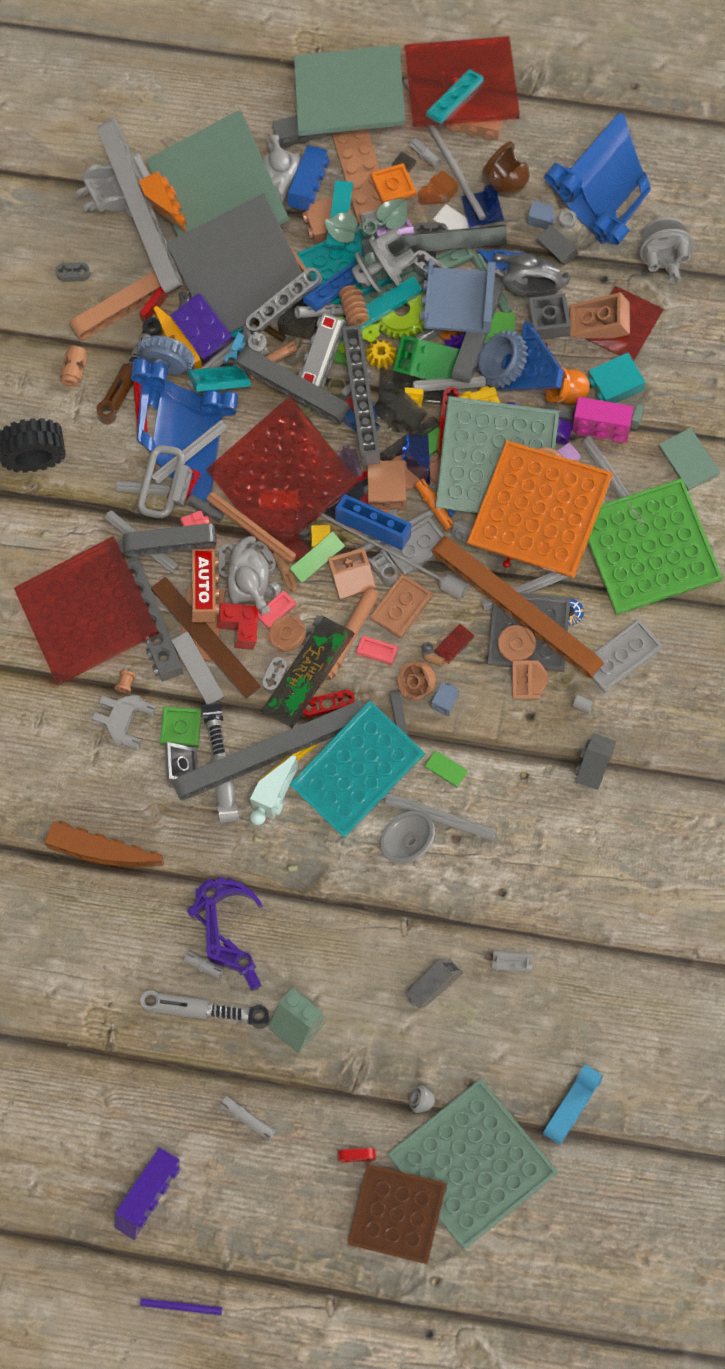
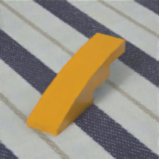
(172, 331)

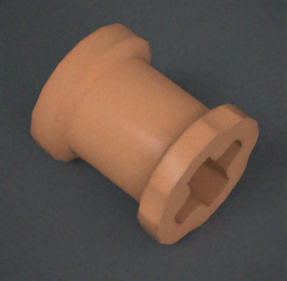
(125, 682)

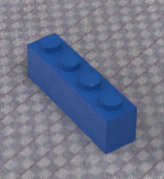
(308, 177)
(373, 522)

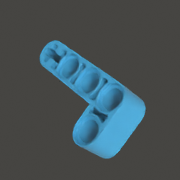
(573, 1104)

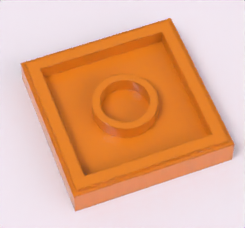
(393, 183)

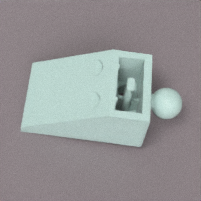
(271, 791)

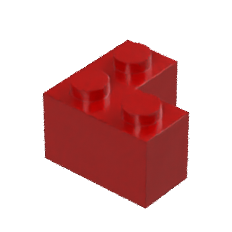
(242, 620)

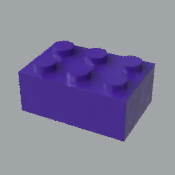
(202, 327)

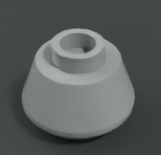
(421, 1099)

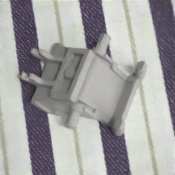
(105, 188)

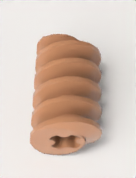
(353, 305)

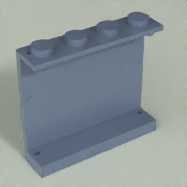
(458, 299)

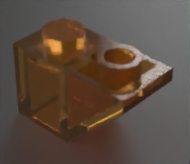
(439, 190)

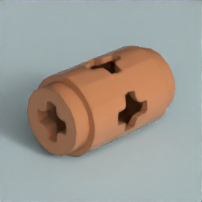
(75, 357)

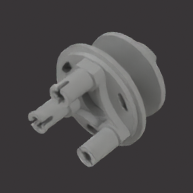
(666, 246)
(393, 265)

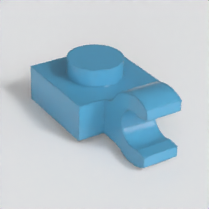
(237, 347)

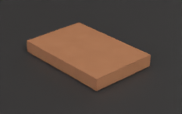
(401, 606)

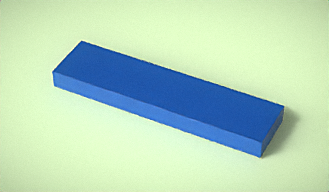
(330, 289)

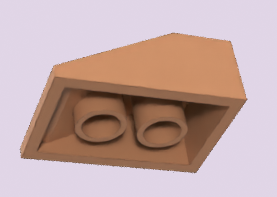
(600, 317)

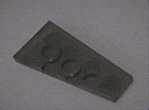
(393, 380)

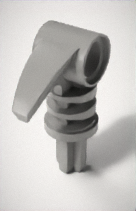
(255, 341)

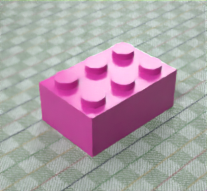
(602, 419)

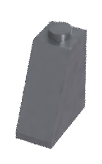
(433, 983)

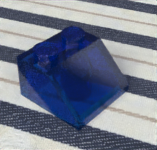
(417, 456)

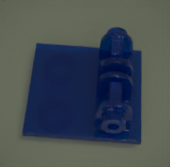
(490, 205)

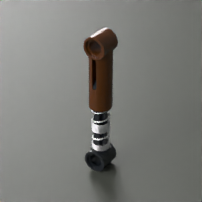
(123, 382)

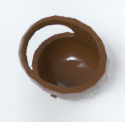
(508, 173)

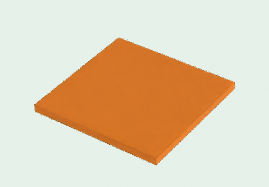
(540, 508)

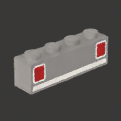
(323, 350)

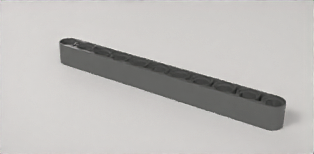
(264, 752)

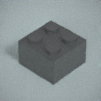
(550, 316)

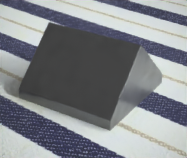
(179, 761)

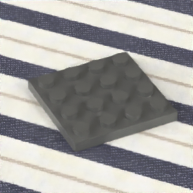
(554, 607)

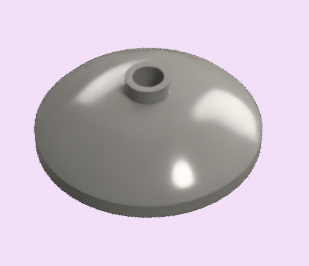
(407, 837)

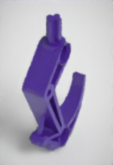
(230, 954)

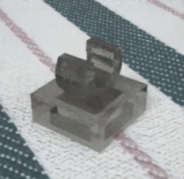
(408, 161)

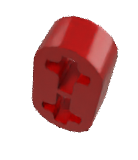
(356, 1155)

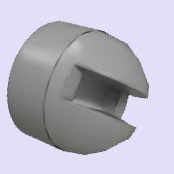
(273, 586)

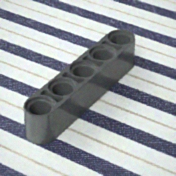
(169, 539)

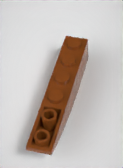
(97, 848)

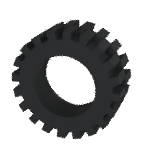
(31, 445)

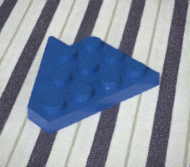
(541, 369)

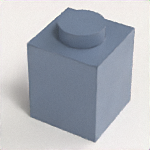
(541, 215)
(445, 699)

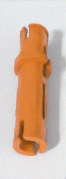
(430, 498)

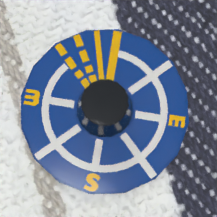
(576, 612)

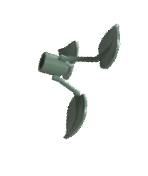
(343, 225)

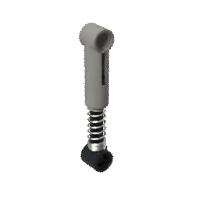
(225, 793)
(202, 1009)

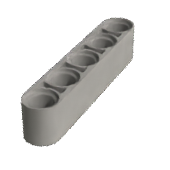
(287, 291)

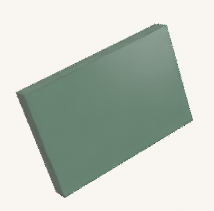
(689, 459)

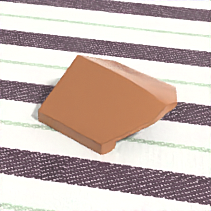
(528, 679)

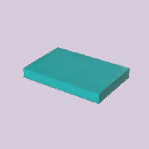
(218, 378)

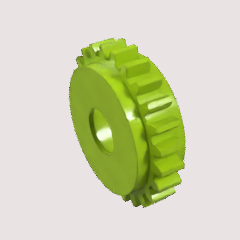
(404, 325)

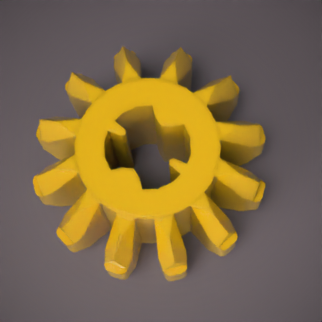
(381, 360)

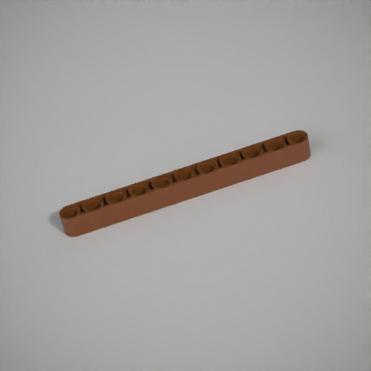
(517, 607)

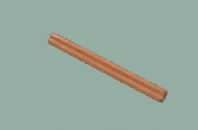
(251, 527)

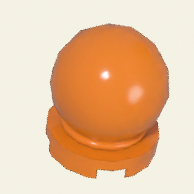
(573, 385)

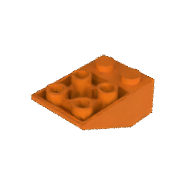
(162, 198)

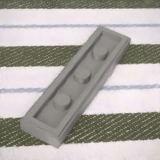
(197, 668)

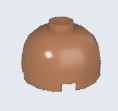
(416, 680)

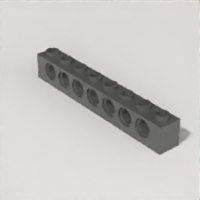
(361, 395)
(172, 666)

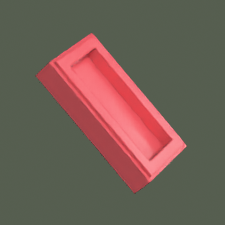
(278, 607)
(377, 650)

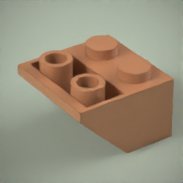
(351, 573)

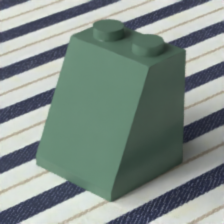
(296, 1020)

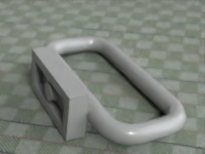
(179, 484)

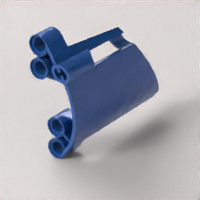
(603, 182)
(180, 418)

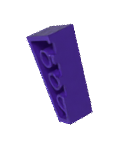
(146, 1193)

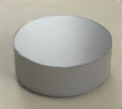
(567, 219)

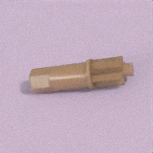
(286, 573)

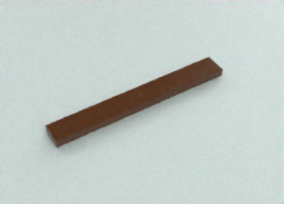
(206, 638)

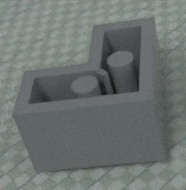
(595, 760)

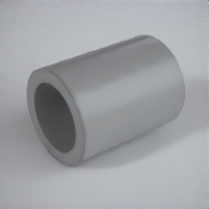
(582, 704)

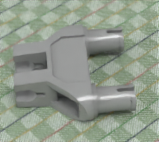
(121, 717)

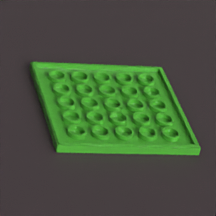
(654, 559)

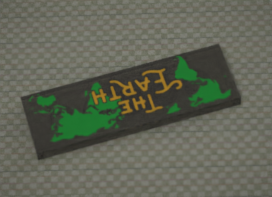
(308, 672)

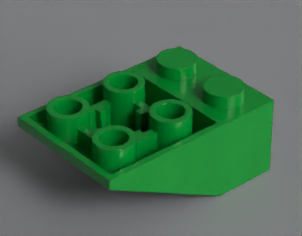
(425, 359)

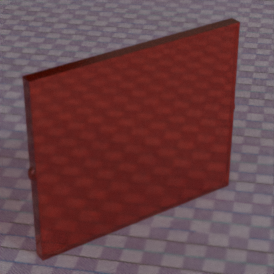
(642, 321)

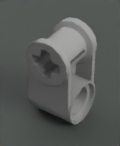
(381, 565)

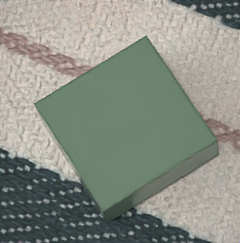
(637, 416)

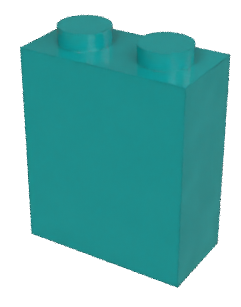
(616, 379)

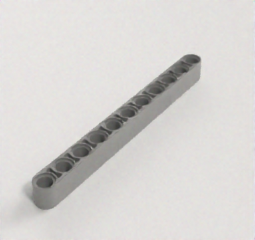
(139, 205)

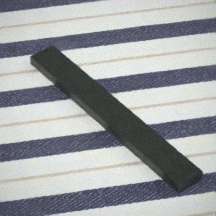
(444, 240)

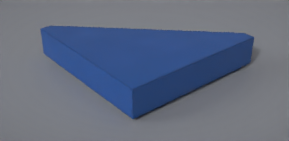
(488, 256)

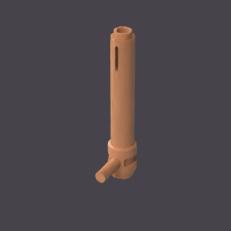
(355, 623)

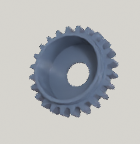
(167, 351)
(494, 352)

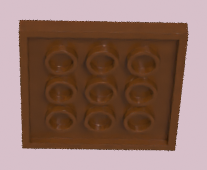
(397, 1214)

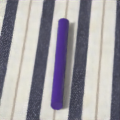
(187, 1307)

